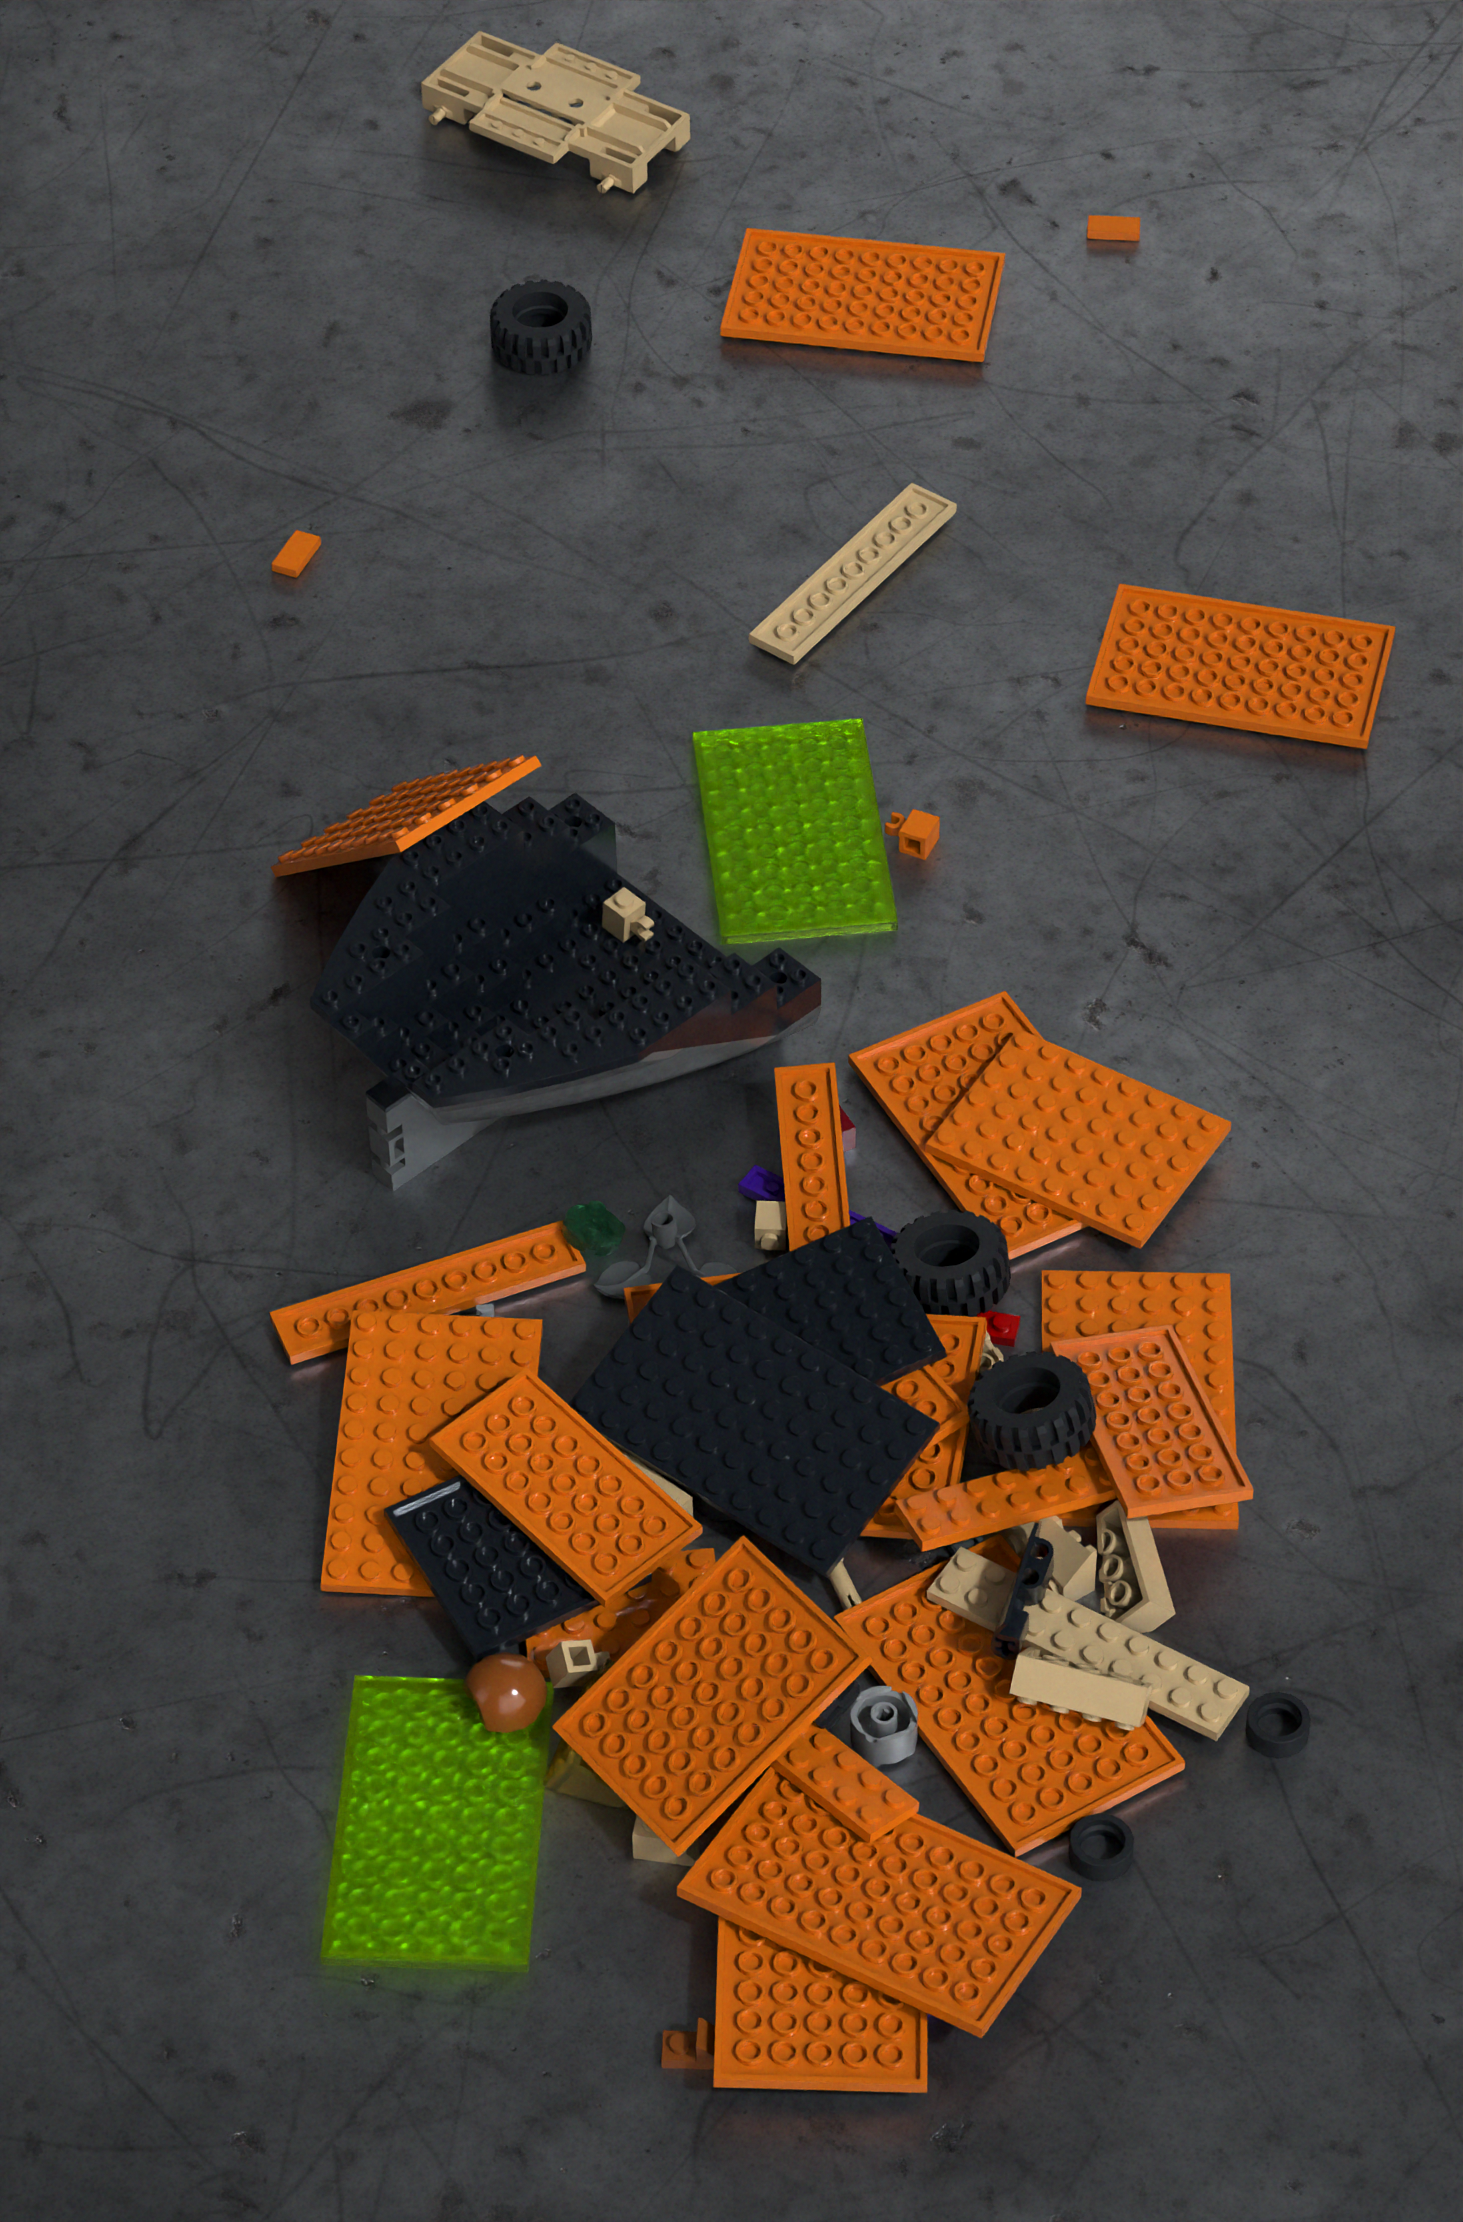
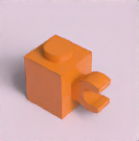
(916, 833)

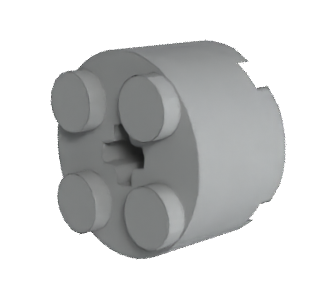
(883, 1725)

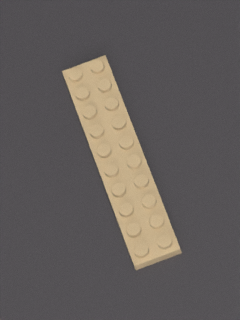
(852, 573)
(1062, 1627)

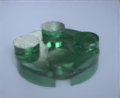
(605, 1231)

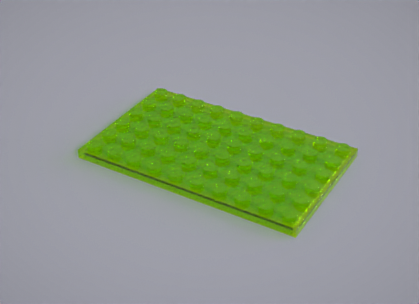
(793, 831)
(435, 1831)

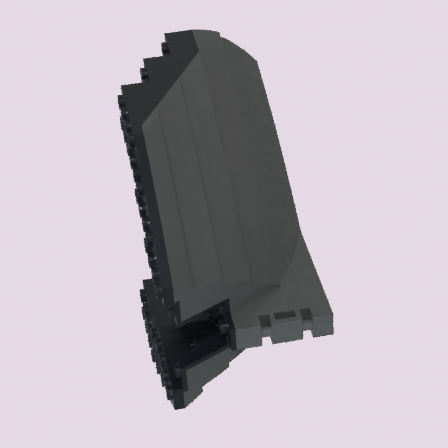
(502, 995)

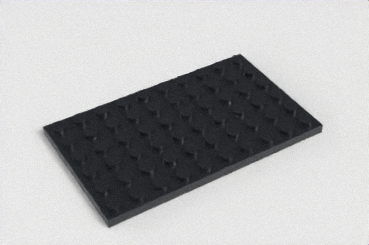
(753, 1420)

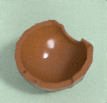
(506, 1691)

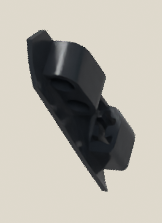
(1013, 1621)

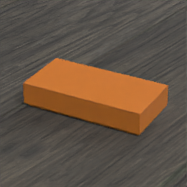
(1113, 228)
(296, 553)

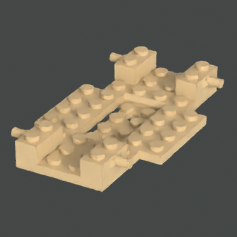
(611, 128)

